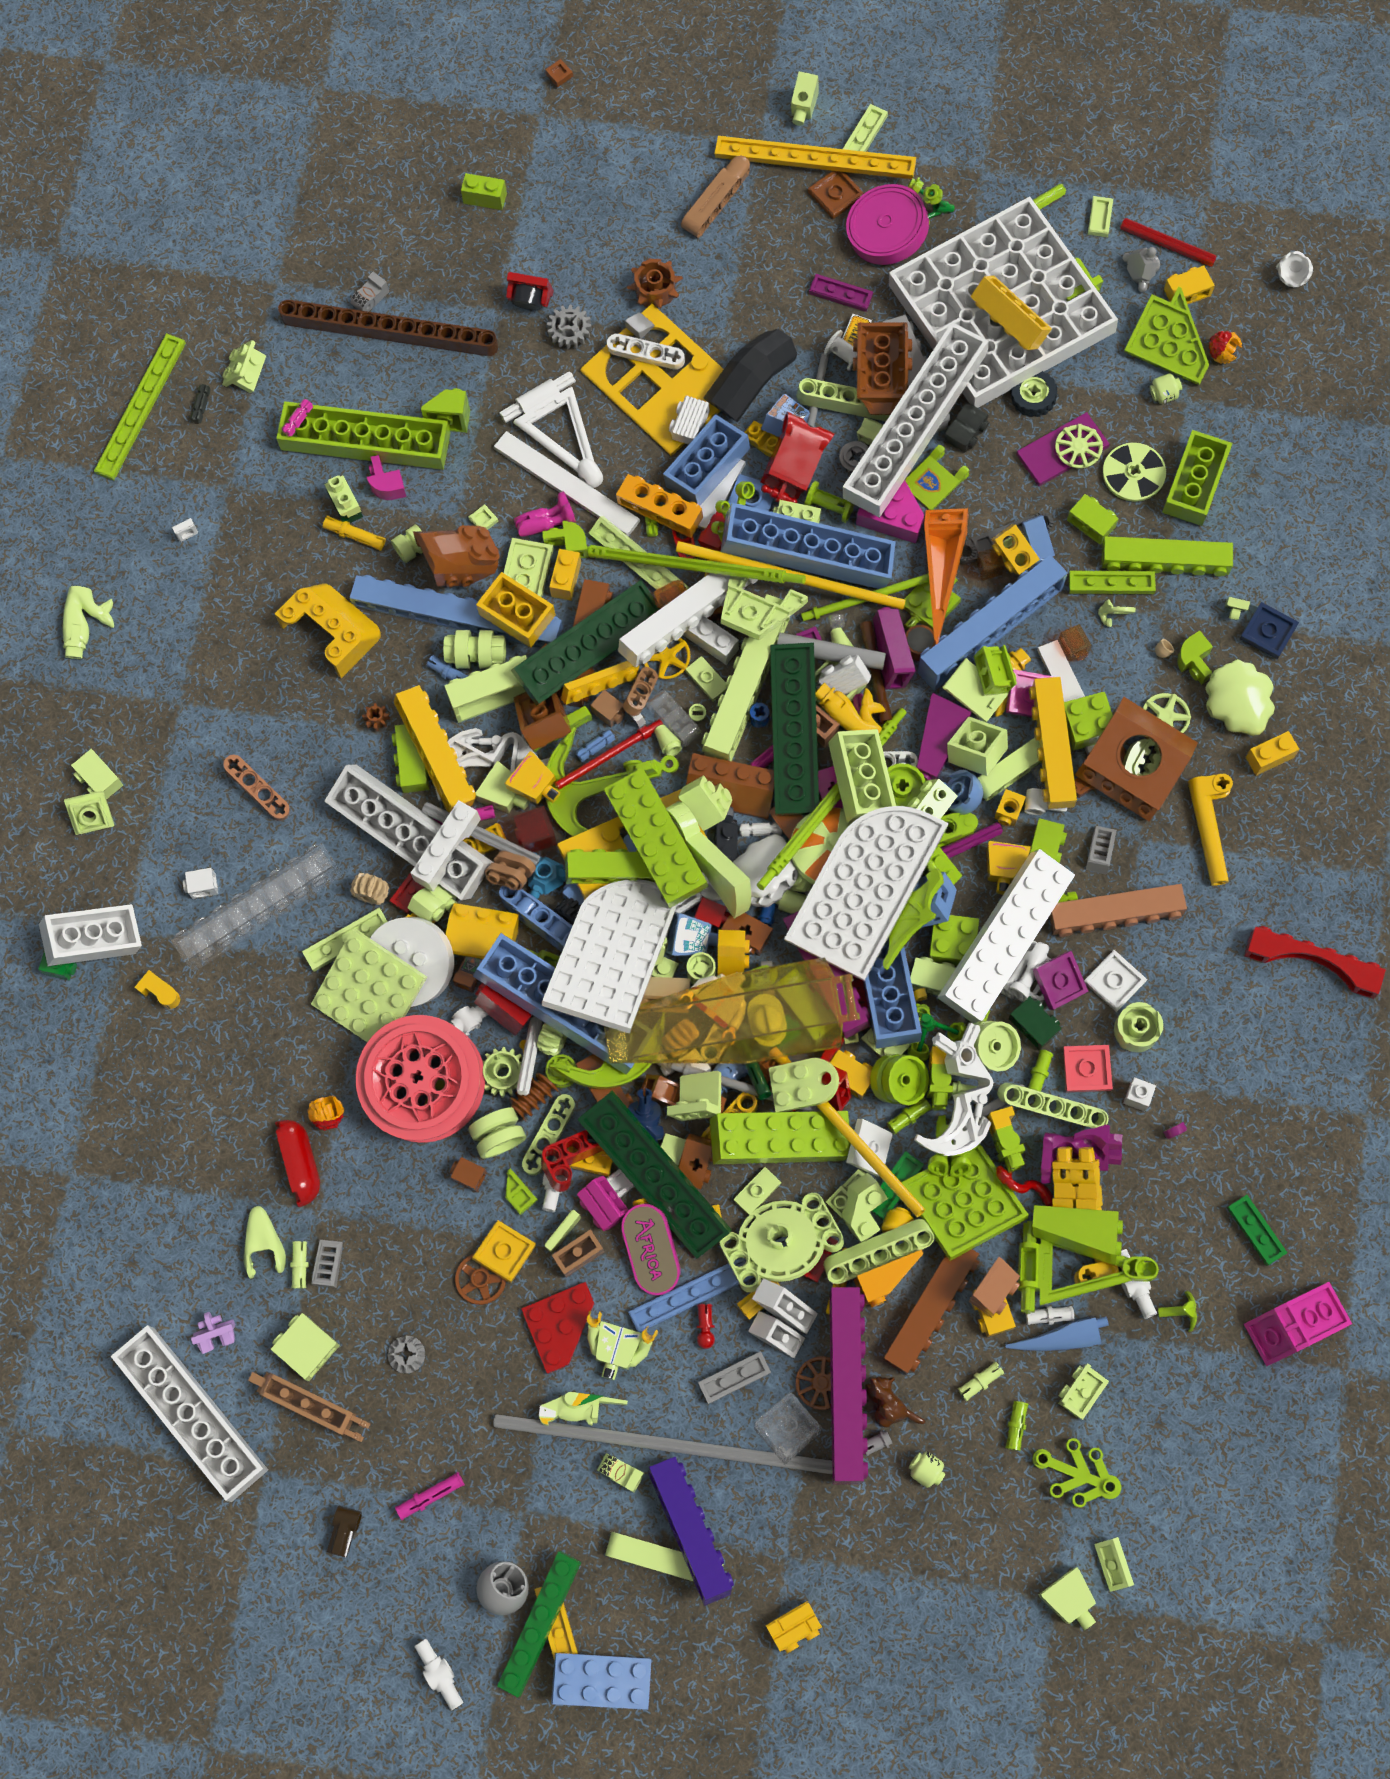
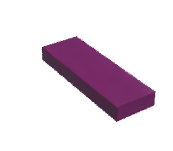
(841, 292)

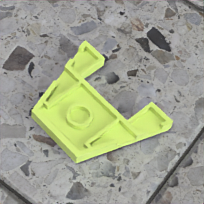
(754, 614)

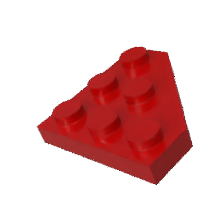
(558, 1324)

